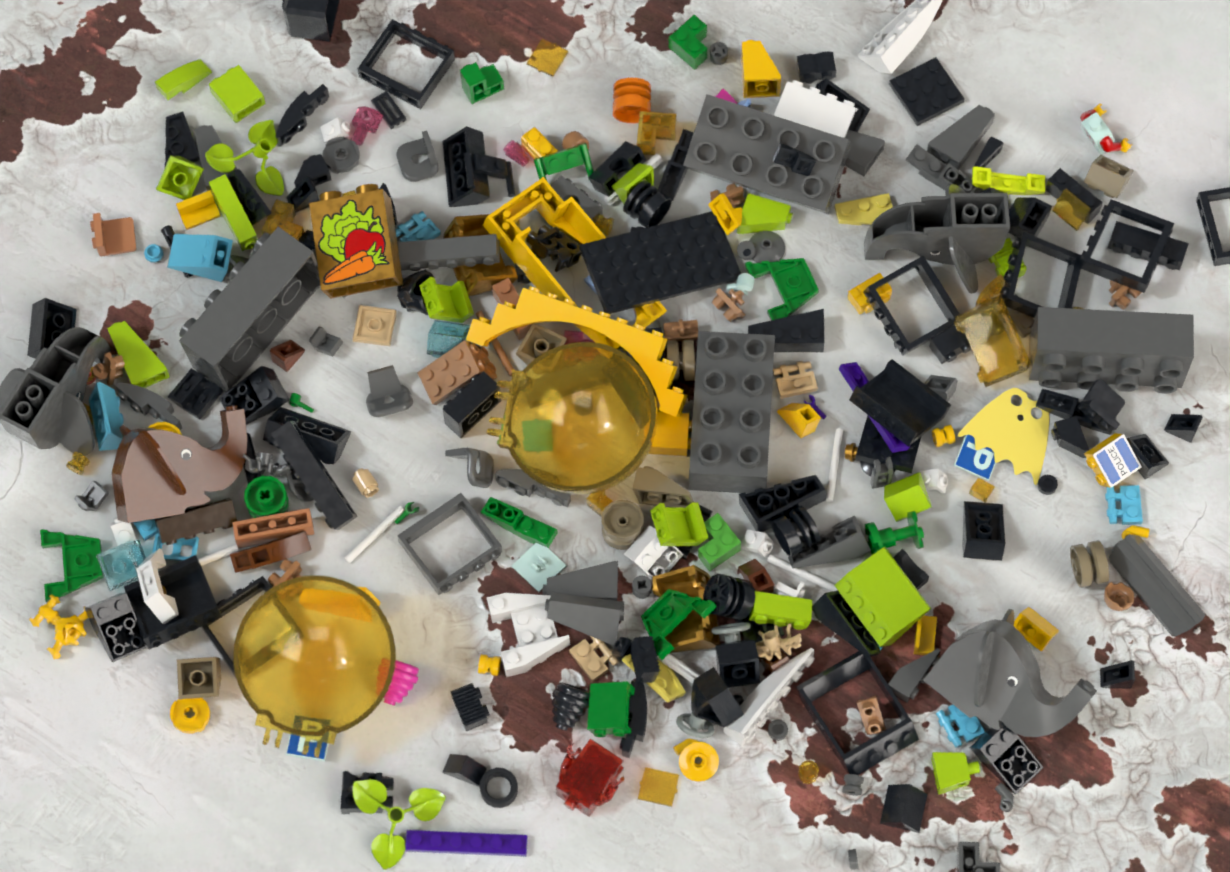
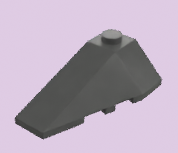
(841, 544)

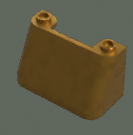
(481, 276)
(693, 631)

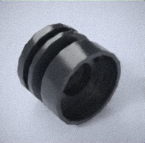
(647, 204)
(797, 530)
(731, 596)

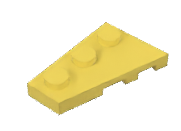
(862, 210)
(666, 683)

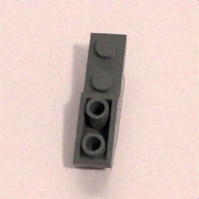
(938, 172)
(146, 401)
(525, 485)

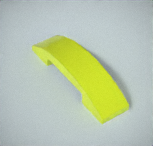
(1011, 184)

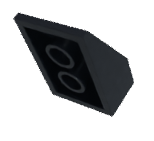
(827, 86)
(983, 531)

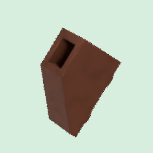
(757, 575)

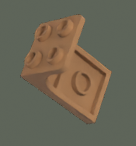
(455, 370)

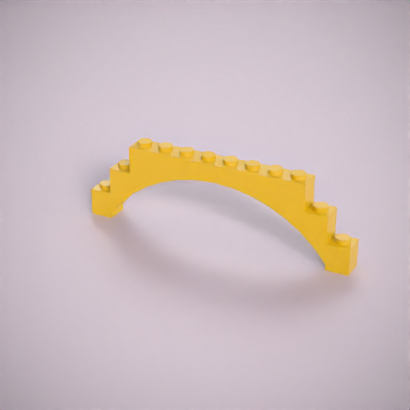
(641, 345)

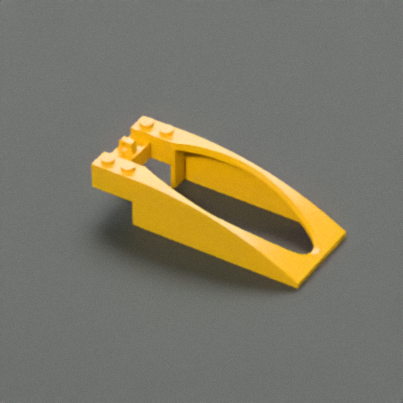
(571, 221)

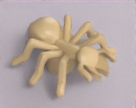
(773, 643)

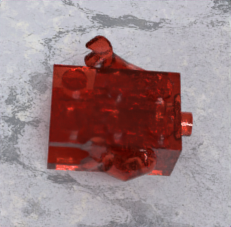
(589, 778)

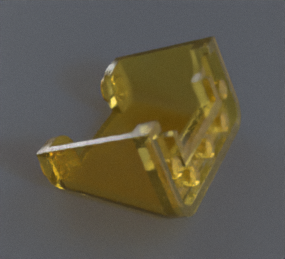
(993, 341)

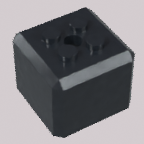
(310, 18)

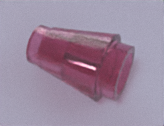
(516, 153)

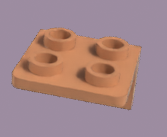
(113, 235)

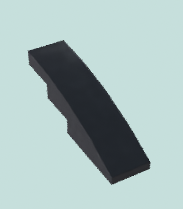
(675, 171)
(1065, 407)

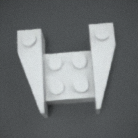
(533, 630)

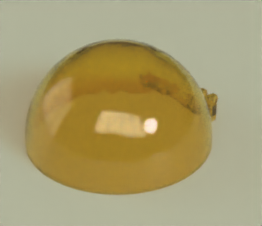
(578, 418)
(313, 658)

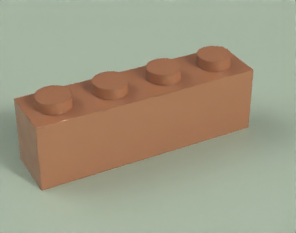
(272, 527)

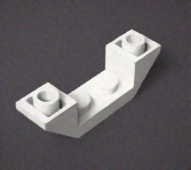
(161, 605)

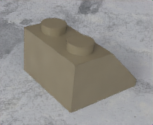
(1108, 176)
(198, 677)

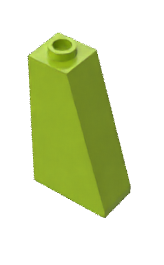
(233, 212)
(140, 362)

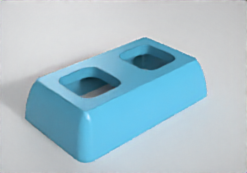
(177, 548)

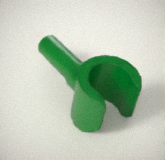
(295, 402)
(407, 511)

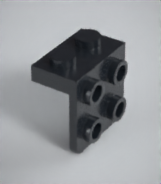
(1102, 405)

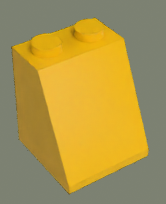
(759, 73)

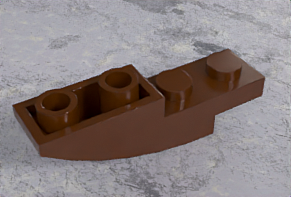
(270, 552)

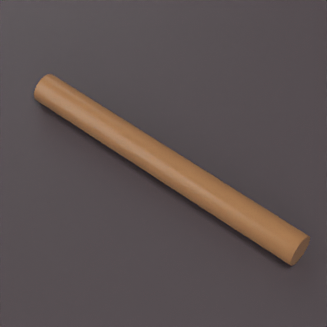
(499, 350)

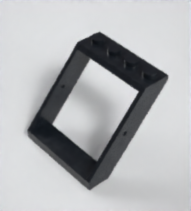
(878, 747)

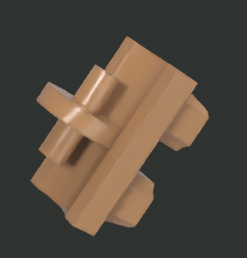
(733, 194)
(1119, 297)
(722, 299)
(681, 330)
(110, 368)
(291, 571)
(871, 715)

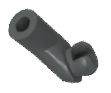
(1007, 798)

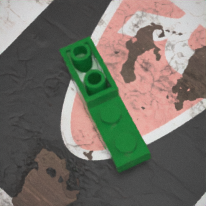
(519, 523)

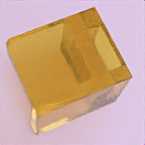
(598, 502)

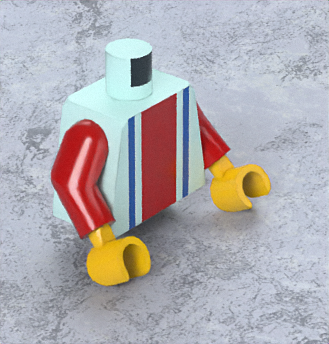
(1099, 133)

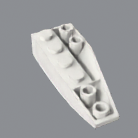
(899, 36)
(766, 697)

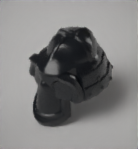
(410, 293)

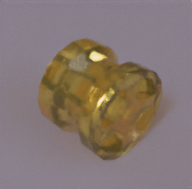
(604, 224)
(77, 463)
(807, 768)

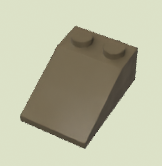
(654, 488)

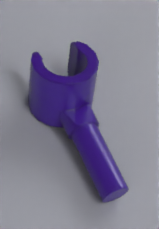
(815, 407)

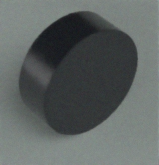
(1047, 484)

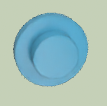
(153, 253)

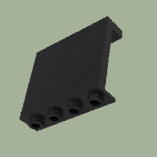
(900, 403)
(193, 599)

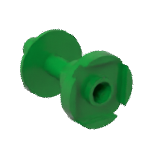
(889, 537)

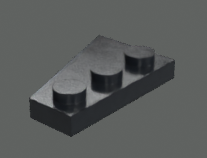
(179, 139)

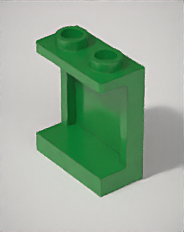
(609, 708)

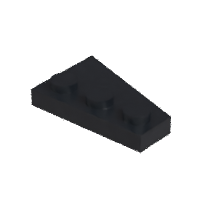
(250, 200)

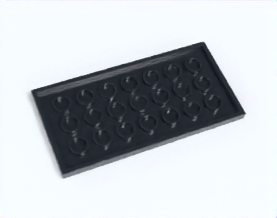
(660, 262)

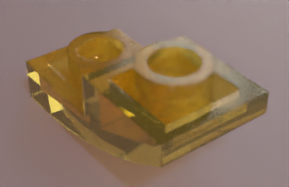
(990, 290)

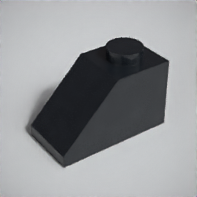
(316, 169)
(1070, 436)

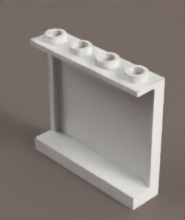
(815, 109)

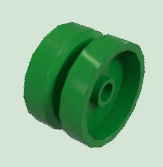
(266, 497)

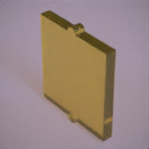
(547, 57)
(1071, 209)
(658, 787)

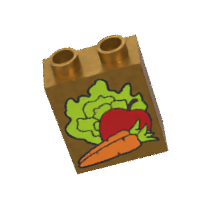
(355, 241)

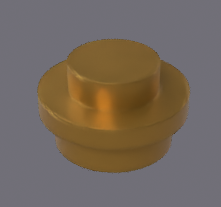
(850, 452)

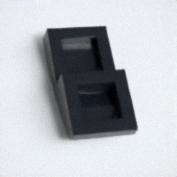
(797, 160)

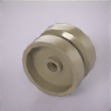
(683, 360)
(622, 524)
(1089, 563)

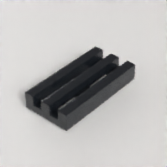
(396, 121)

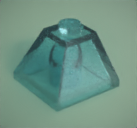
(445, 336)
(121, 563)

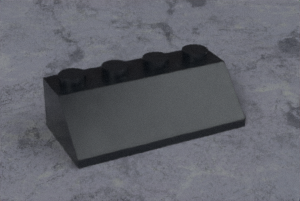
(454, 147)
(325, 439)

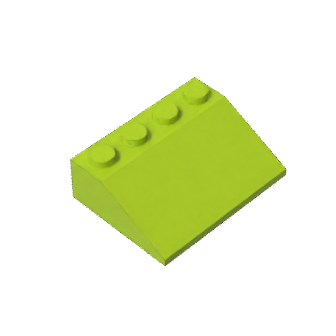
(883, 597)

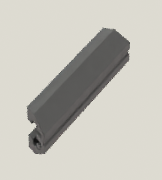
(1155, 585)

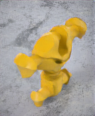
(67, 628)

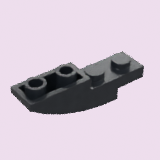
(295, 116)
(638, 719)

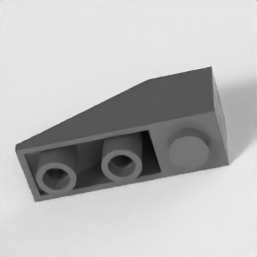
(909, 677)

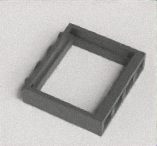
(435, 518)

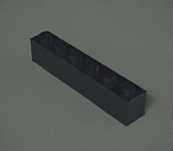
(314, 475)

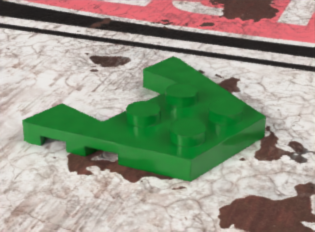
(791, 280)
(79, 562)
(668, 613)

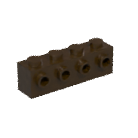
(196, 520)

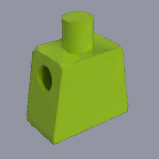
(952, 770)

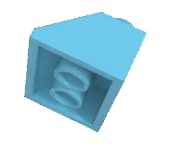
(106, 416)

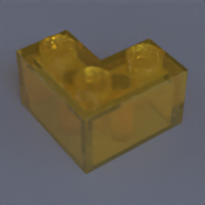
(653, 127)
(282, 217)

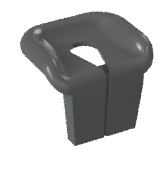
(422, 170)
(385, 383)
(485, 476)

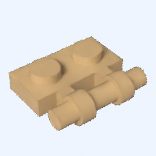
(795, 384)
(590, 661)

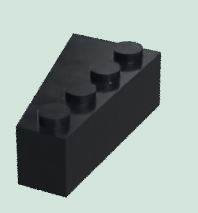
(795, 333)
(771, 503)

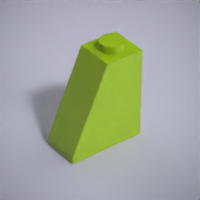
(763, 215)

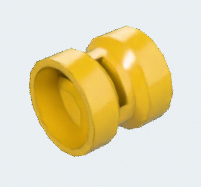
(943, 436)
(489, 665)

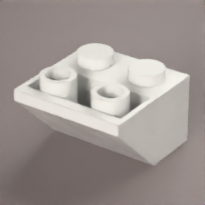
(650, 556)

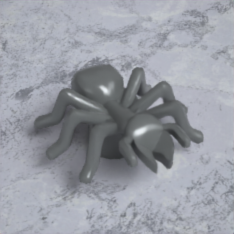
(265, 462)

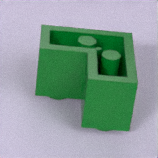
(687, 42)
(480, 82)

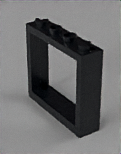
(393, 87)
(1203, 199)
(1015, 261)
(1113, 273)
(936, 290)
(227, 605)

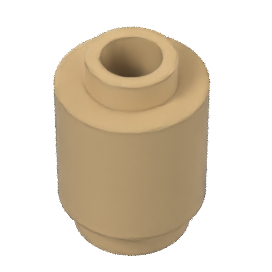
(365, 482)

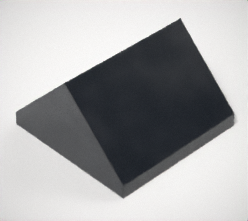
(1147, 455)
(904, 807)

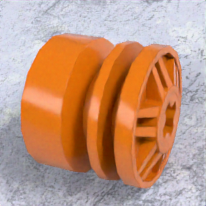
(630, 98)

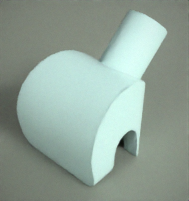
(744, 282)

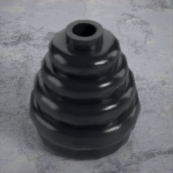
(569, 705)

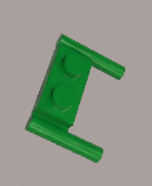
(564, 160)

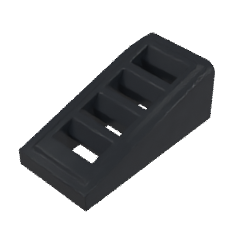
(989, 152)

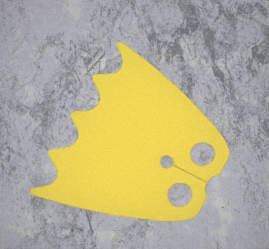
(1009, 438)

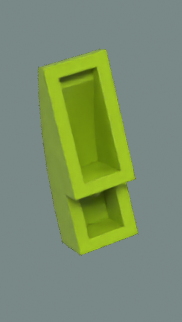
(182, 78)

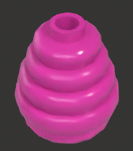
(403, 681)

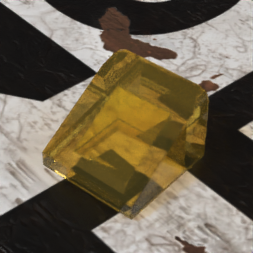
(981, 490)

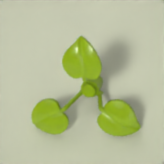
(264, 137)
(369, 796)

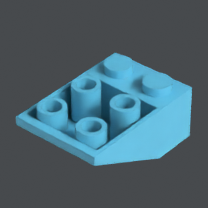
(200, 255)

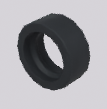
(498, 772)

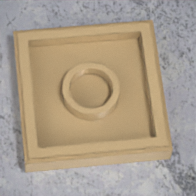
(374, 325)

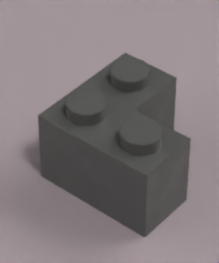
(969, 859)

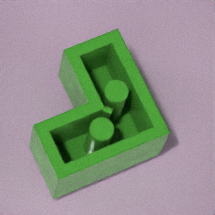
(721, 543)

